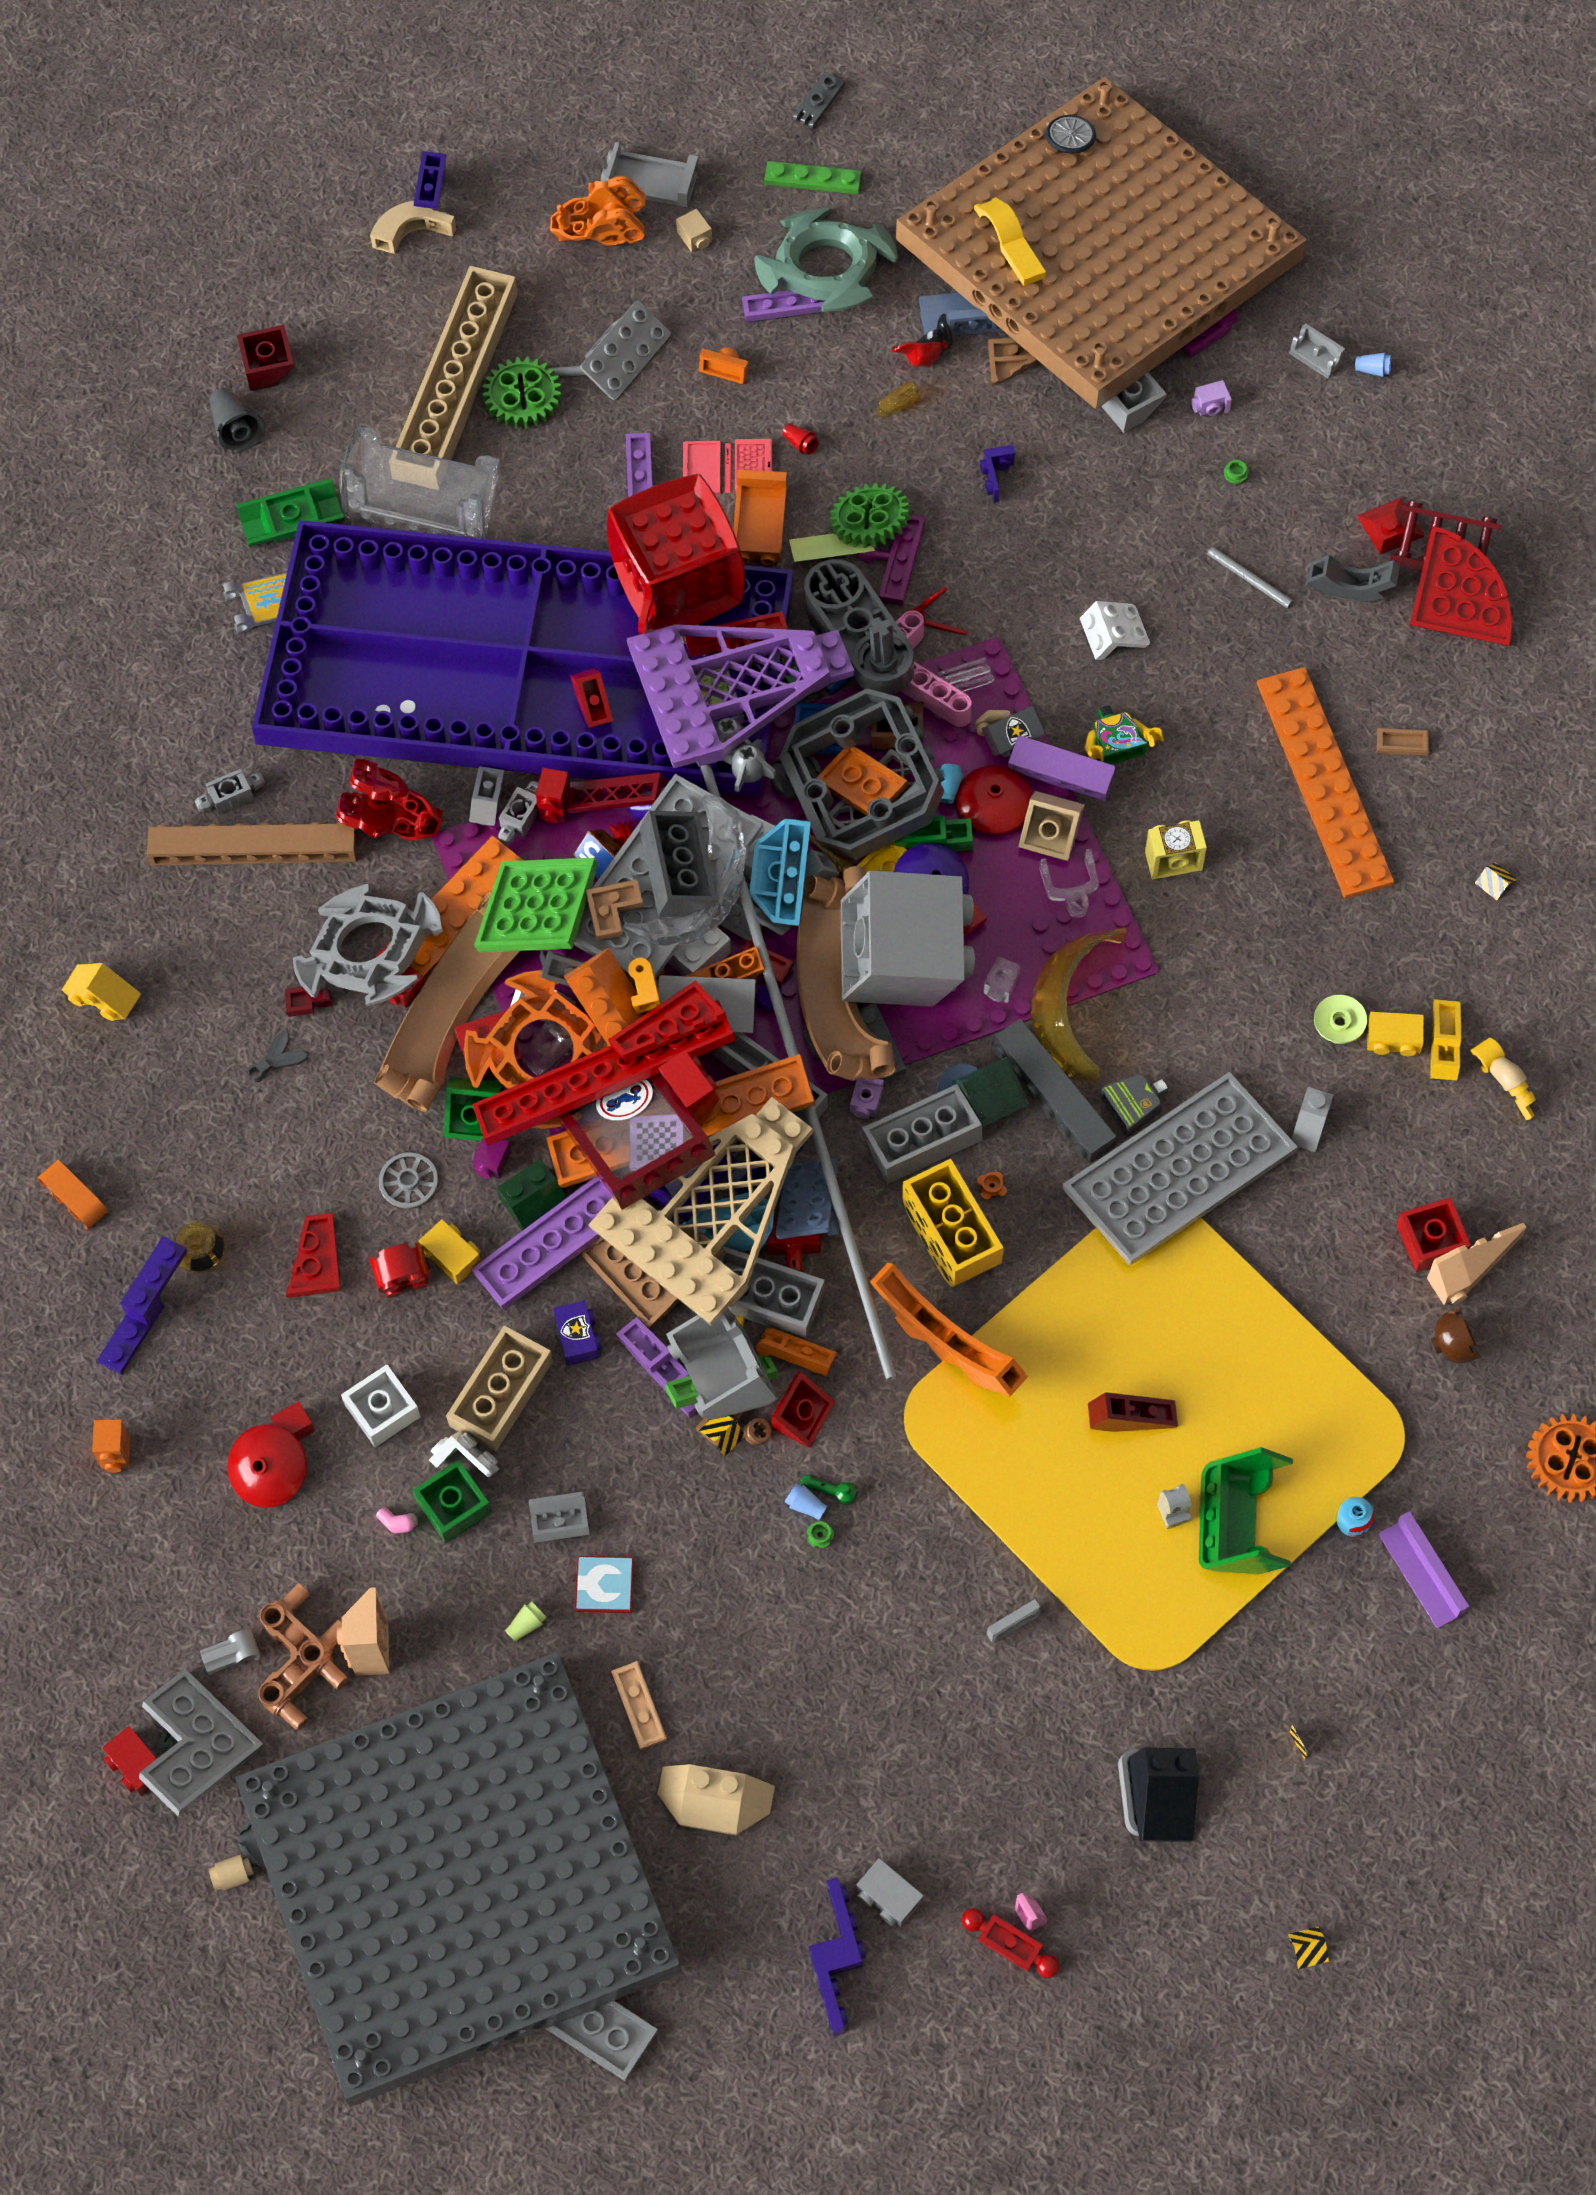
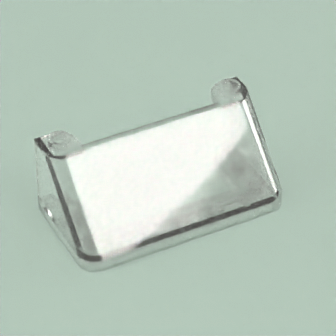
(415, 489)

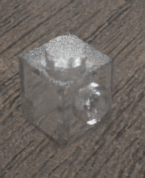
(1002, 980)

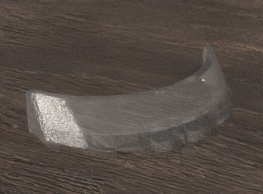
(727, 860)

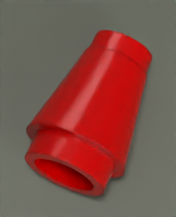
(802, 439)

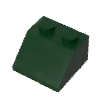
(530, 1194)

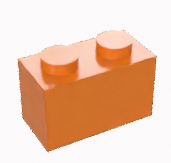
(111, 1445)

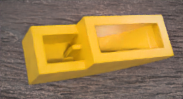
(1445, 1040)

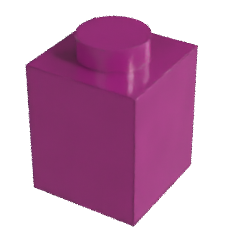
(491, 1159)

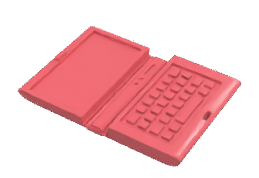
(704, 459)

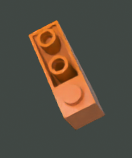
(740, 966)

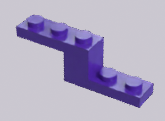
(142, 1305)
(837, 1956)

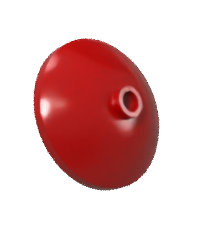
(991, 811)
(282, 1461)

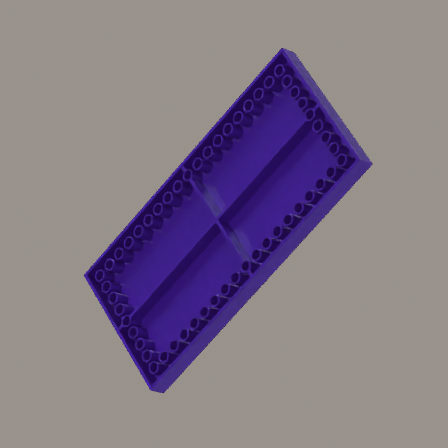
(481, 648)

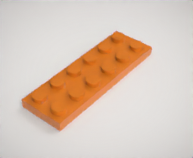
(460, 899)

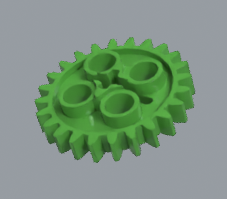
(544, 390)
(854, 512)

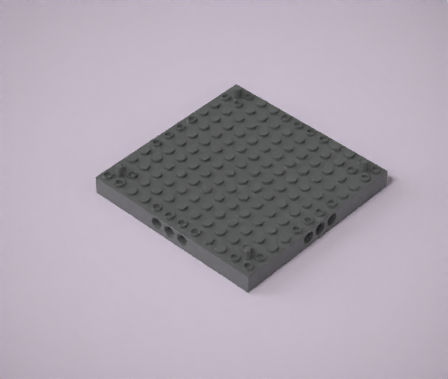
(456, 1878)

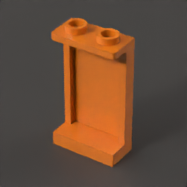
(760, 515)

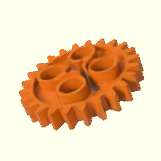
(1547, 1449)

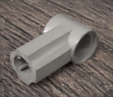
(236, 1650)

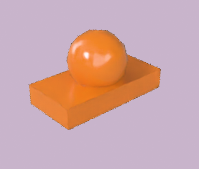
(724, 364)

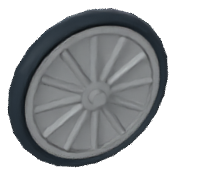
(1070, 134)

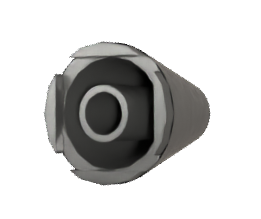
(234, 421)

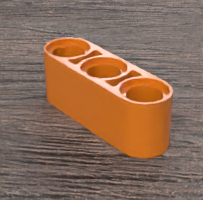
(73, 1194)

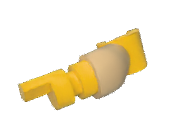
(1506, 1073)

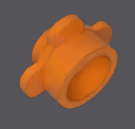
(992, 1178)

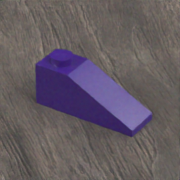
(430, 180)

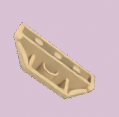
(714, 1798)

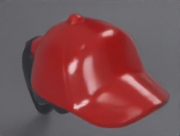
(929, 346)

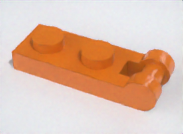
(795, 1350)

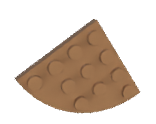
(632, 1284)

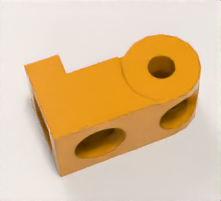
(646, 986)

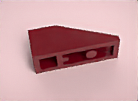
(1131, 1413)

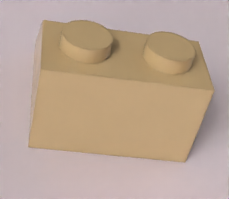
(1051, 825)

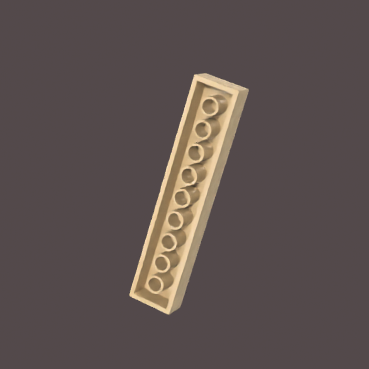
(459, 363)

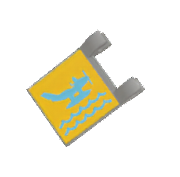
(260, 600)

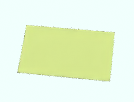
(823, 547)

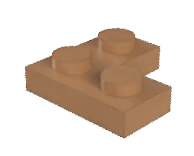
(607, 902)

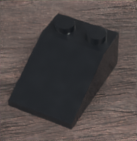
(1165, 1793)

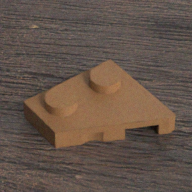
(1007, 359)

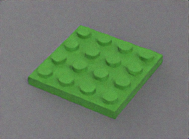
(536, 905)

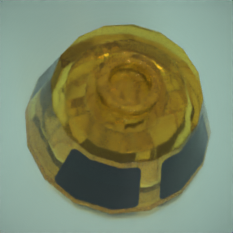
(203, 1244)

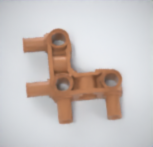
(297, 1671)

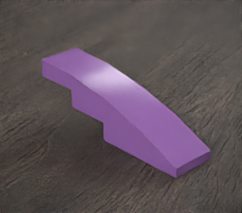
(653, 1356)

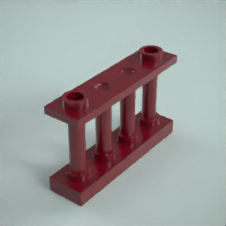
(1403, 556)

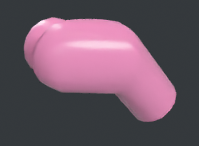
(399, 1523)

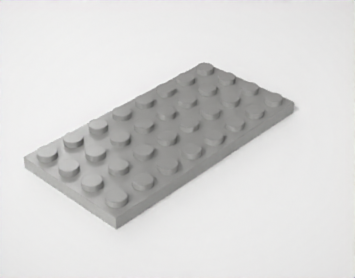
(631, 865)
(1179, 1168)

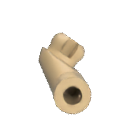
(989, 717)

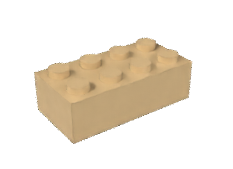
(500, 1388)

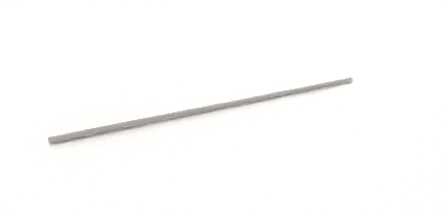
(813, 1121)

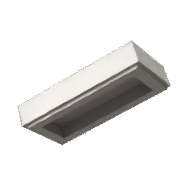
(1013, 1621)

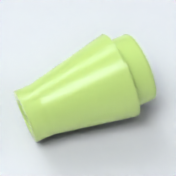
(526, 1621)

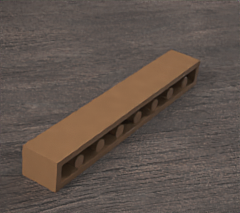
(251, 844)

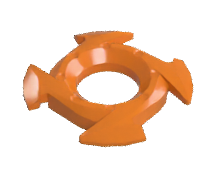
(539, 1004)

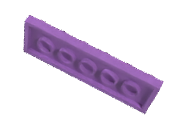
(543, 1246)

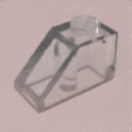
(548, 1048)

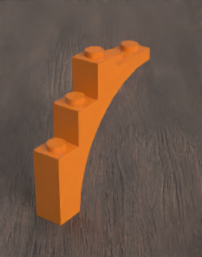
(952, 1344)

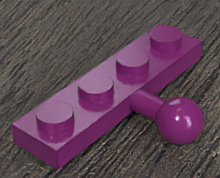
(899, 559)

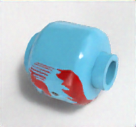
(1356, 1524)

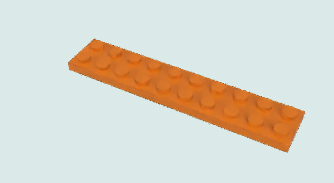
(1325, 783)
(737, 1096)

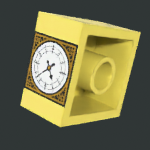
(1175, 849)

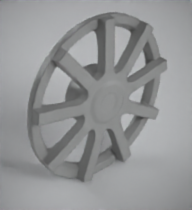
(408, 1180)

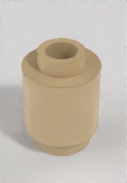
(231, 1873)

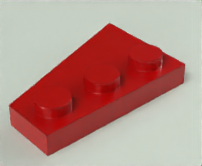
(317, 1259)

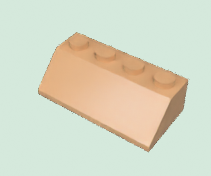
(365, 1636)

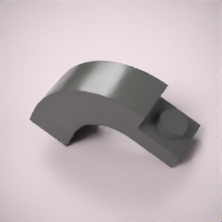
(1352, 583)

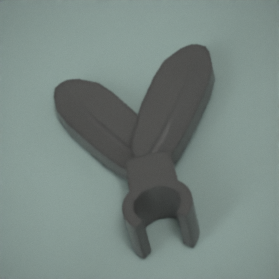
(276, 1058)

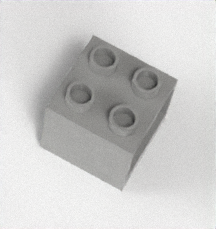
(904, 938)

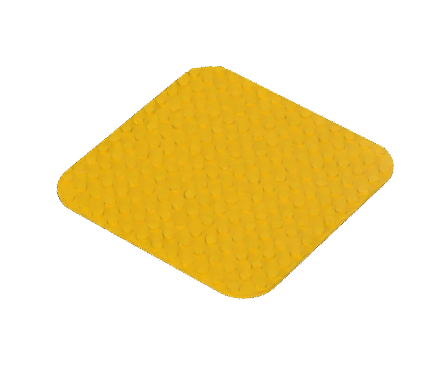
(1084, 1501)

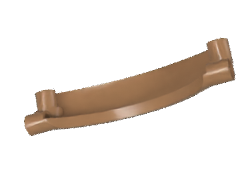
(834, 1026)
(424, 1042)

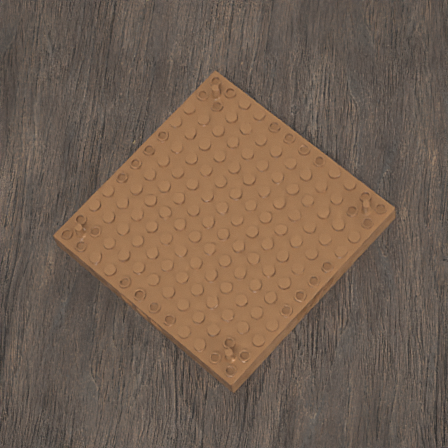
(1133, 240)

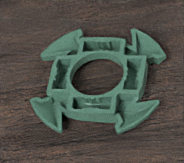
(811, 231)

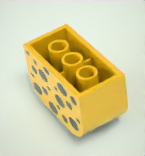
(951, 1223)

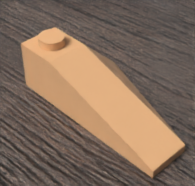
(1463, 1268)

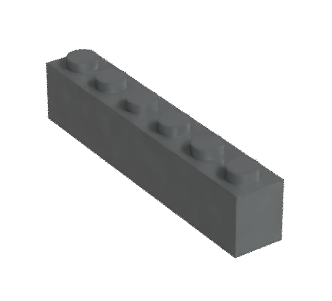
(1055, 1091)

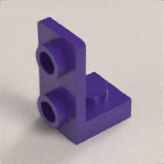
(998, 458)

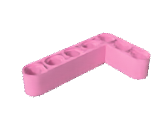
(927, 687)

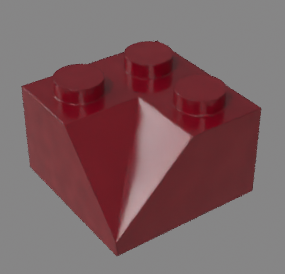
(265, 356)

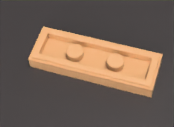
(639, 1705)

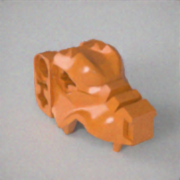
(603, 214)

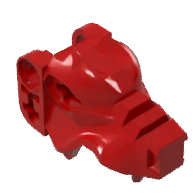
(386, 805)

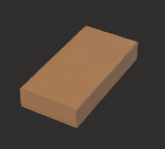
(1402, 741)

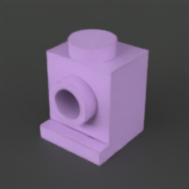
(1211, 399)
(866, 1107)

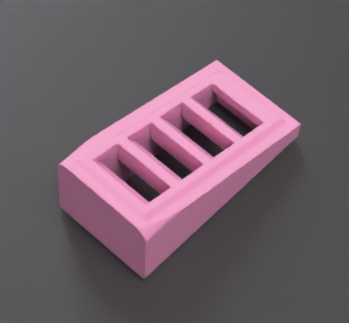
(1029, 1912)

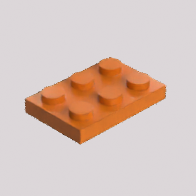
(861, 779)

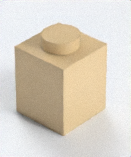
(694, 230)

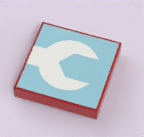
(604, 1584)

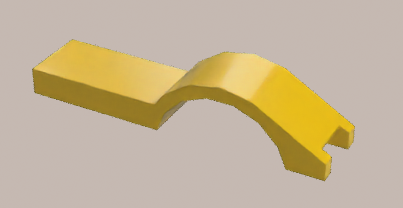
(1012, 240)

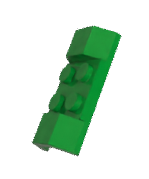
(278, 514)

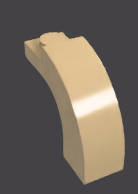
(407, 218)

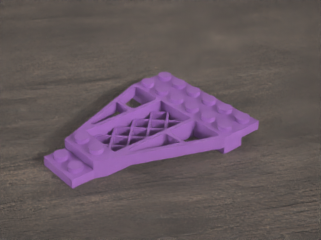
(676, 693)

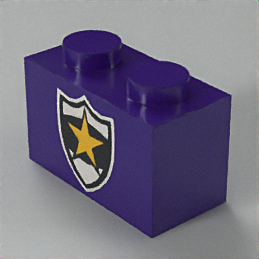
(576, 1332)

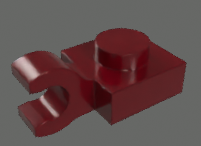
(301, 1003)

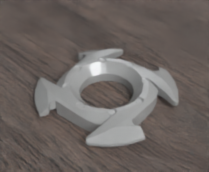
(382, 975)

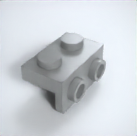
(559, 1517)

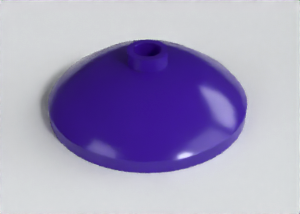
(933, 858)

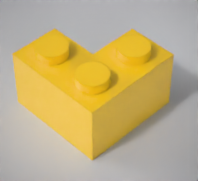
(101, 988)

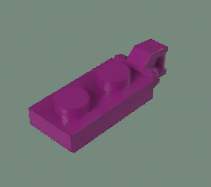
(1211, 335)

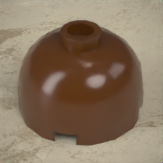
(1454, 1338)

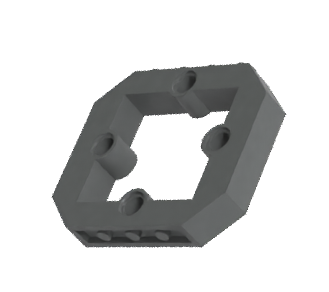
(824, 730)

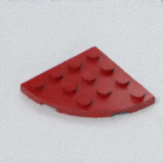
(1461, 592)

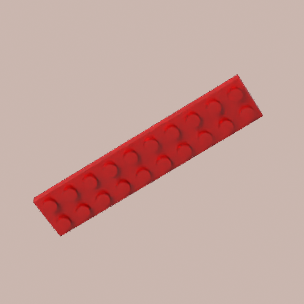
(584, 1082)

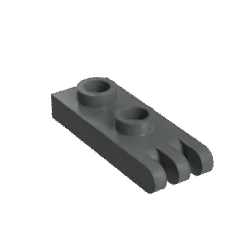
(819, 99)

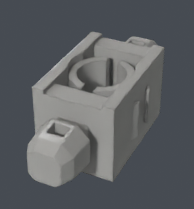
(229, 783)
(519, 827)

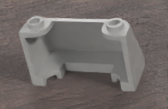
(721, 1366)

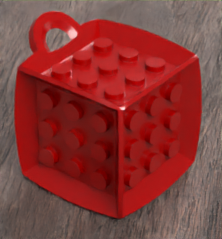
(676, 554)

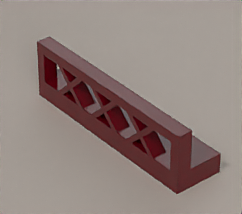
(615, 792)

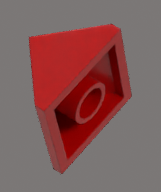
(802, 1410)

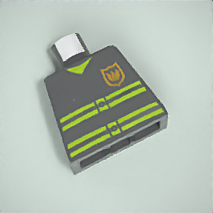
(1133, 1101)

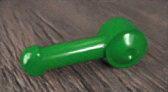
(844, 1492)

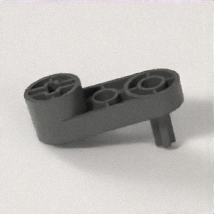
(844, 601)

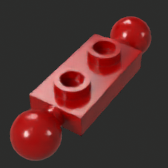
(1010, 1943)

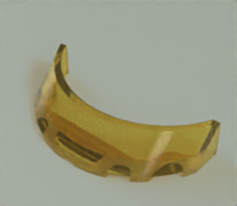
(1050, 1005)

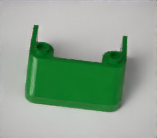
(1230, 1512)

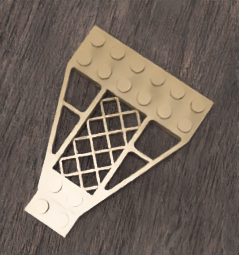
(672, 1255)

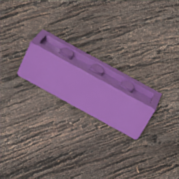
(1061, 768)
(1424, 1571)

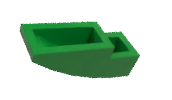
(949, 833)

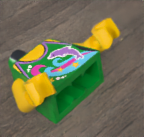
(1119, 737)

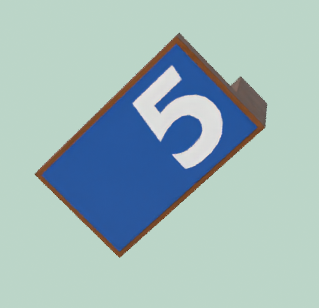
(598, 845)

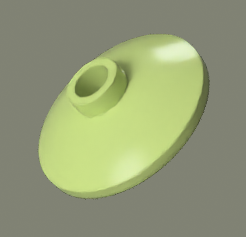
(1341, 1008)

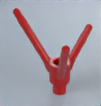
(926, 603)

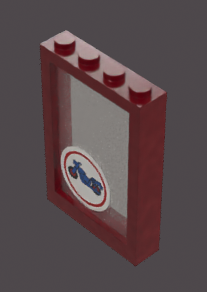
(638, 1139)

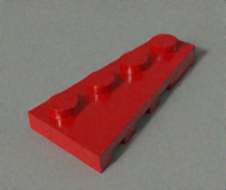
(671, 1020)

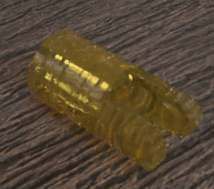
(898, 399)

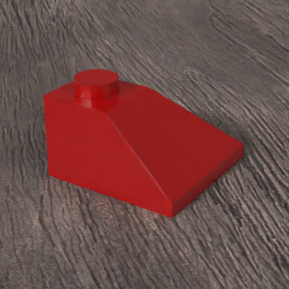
(1386, 525)

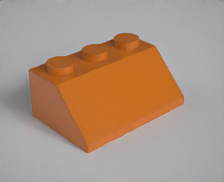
(604, 993)

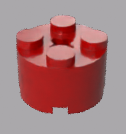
(400, 1268)

